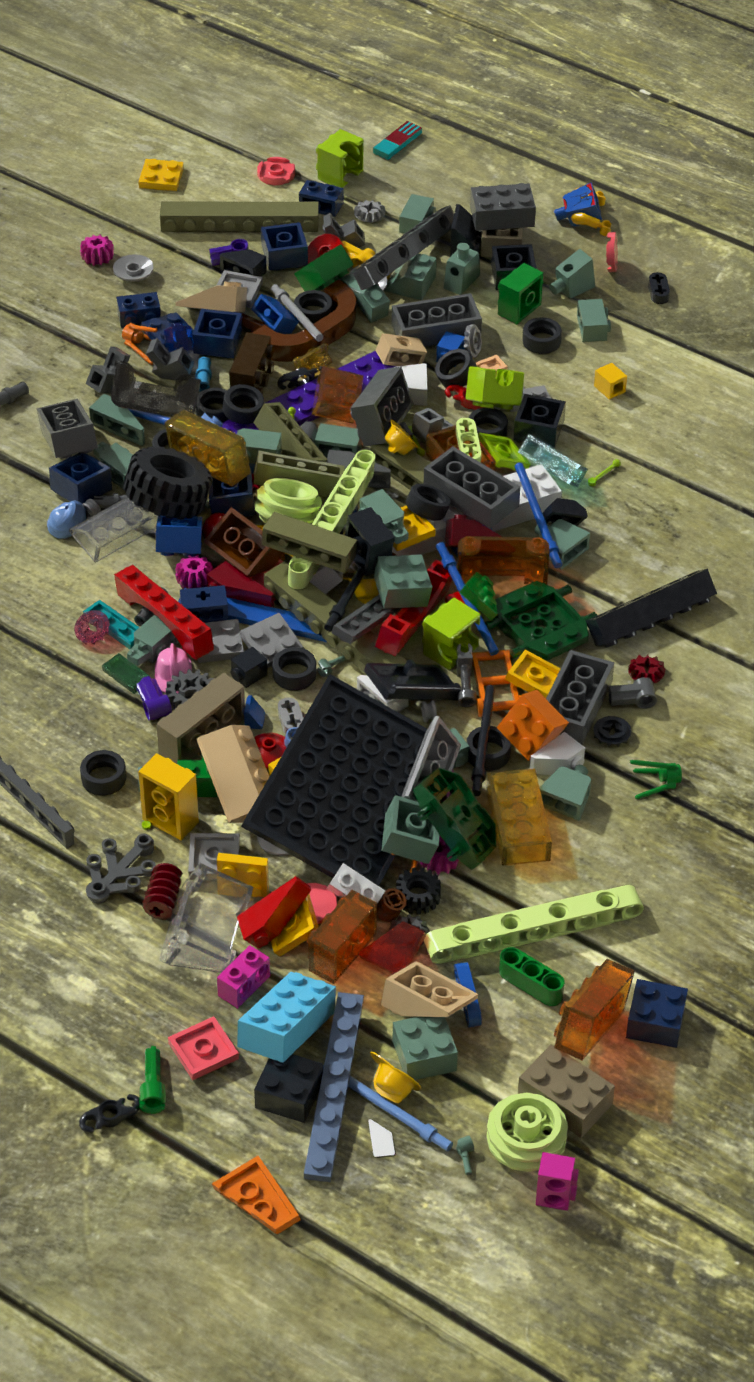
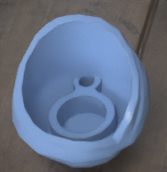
(65, 517)

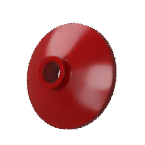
(322, 245)
(270, 746)

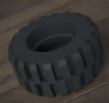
(167, 482)

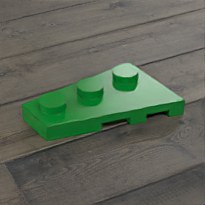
(480, 593)

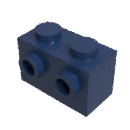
(329, 197)
(137, 308)

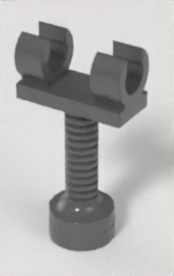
(466, 697)

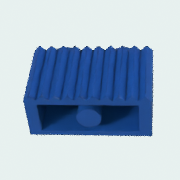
(274, 314)

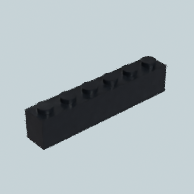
(651, 607)

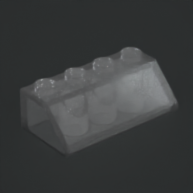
(113, 529)

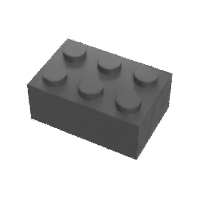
(502, 206)

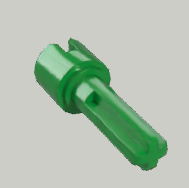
(152, 1092)

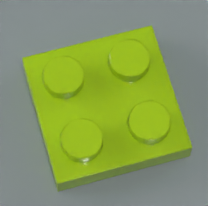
(503, 451)

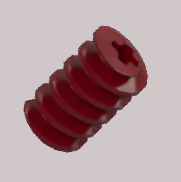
(162, 891)

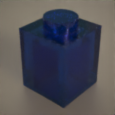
(178, 337)

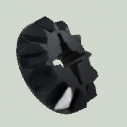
(604, 726)

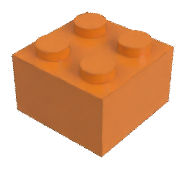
(532, 723)

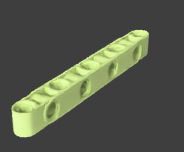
(335, 511)
(533, 924)

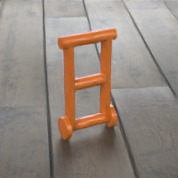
(493, 680)

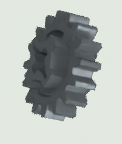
(187, 685)

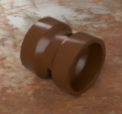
(390, 905)

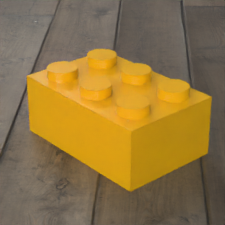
(168, 796)

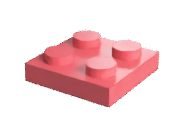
(203, 1048)

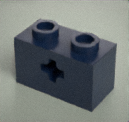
(206, 603)

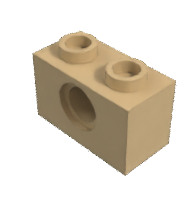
(400, 350)

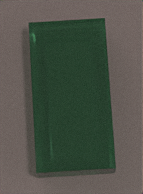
(124, 672)

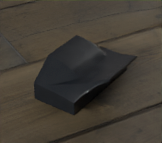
(566, 510)

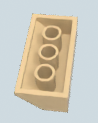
(234, 768)

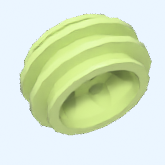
(288, 498)
(524, 1144)

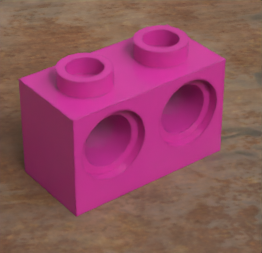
(243, 976)
(556, 1181)

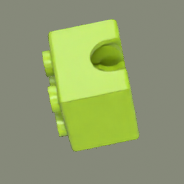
(338, 156)
(493, 389)
(447, 630)

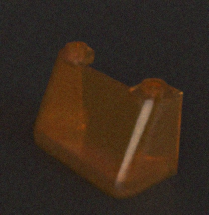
(504, 557)

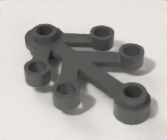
(100, 889)

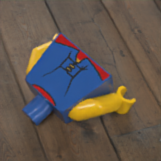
(583, 208)

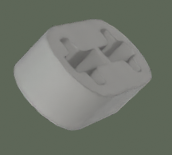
(285, 717)

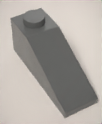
(381, 475)

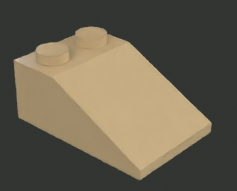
(224, 297)
(424, 993)

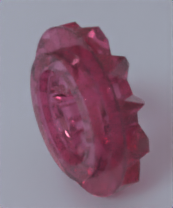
(96, 619)

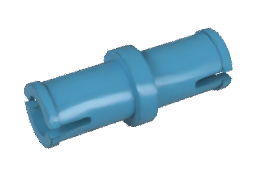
(204, 372)

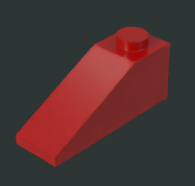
(272, 913)

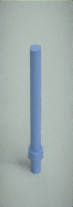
(426, 1131)

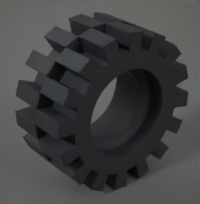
(423, 880)

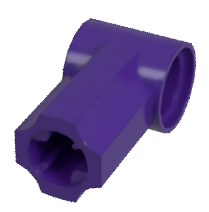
(236, 245)
(154, 702)

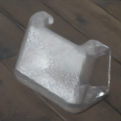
(205, 921)

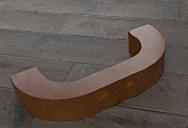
(331, 326)

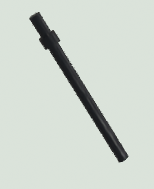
(338, 611)
(478, 772)

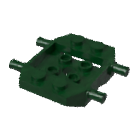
(562, 623)
(457, 817)

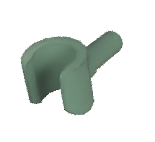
(326, 666)
(464, 1146)

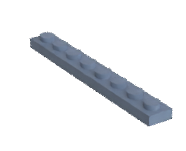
(334, 1087)

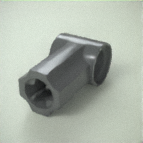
(639, 693)

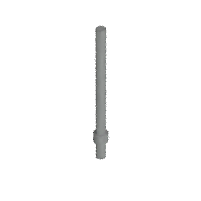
(283, 297)

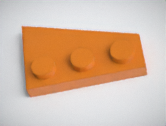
(258, 1195)

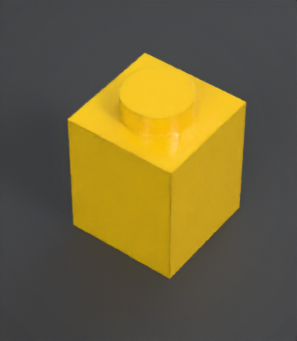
(610, 381)

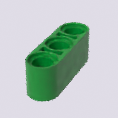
(531, 976)

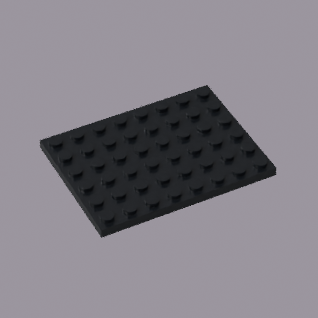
(338, 782)

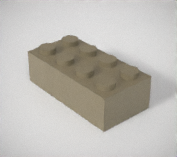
(208, 710)

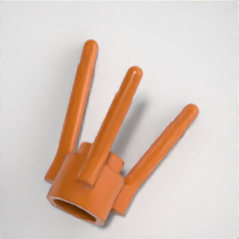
(133, 334)

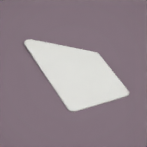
(381, 1140)

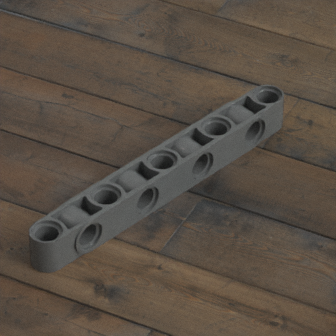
(404, 248)

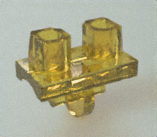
(314, 358)

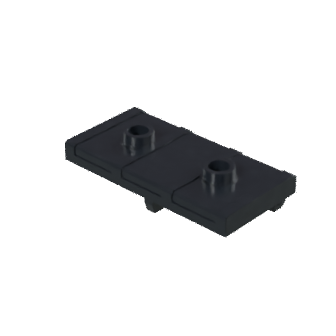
(412, 681)

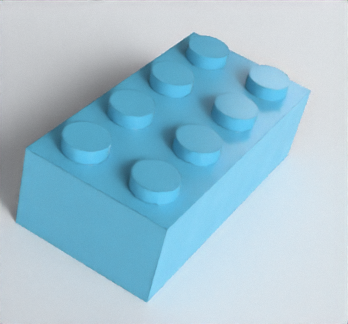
(286, 1016)

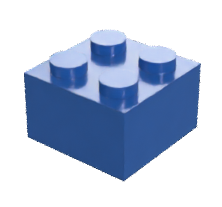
(179, 536)

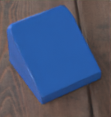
(253, 714)

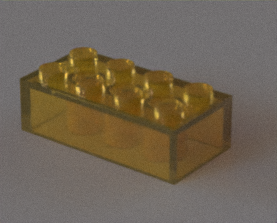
(212, 445)
(519, 817)

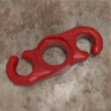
(461, 396)

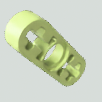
(471, 435)

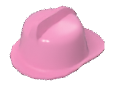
(169, 663)

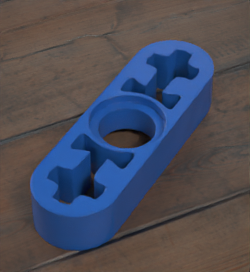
(471, 1011)

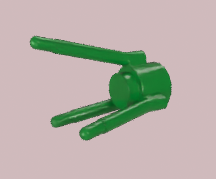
(668, 773)

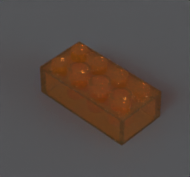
(593, 1009)

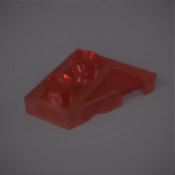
(395, 948)

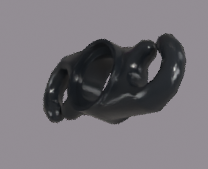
(295, 375)
(97, 1113)

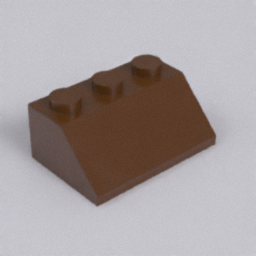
(241, 544)

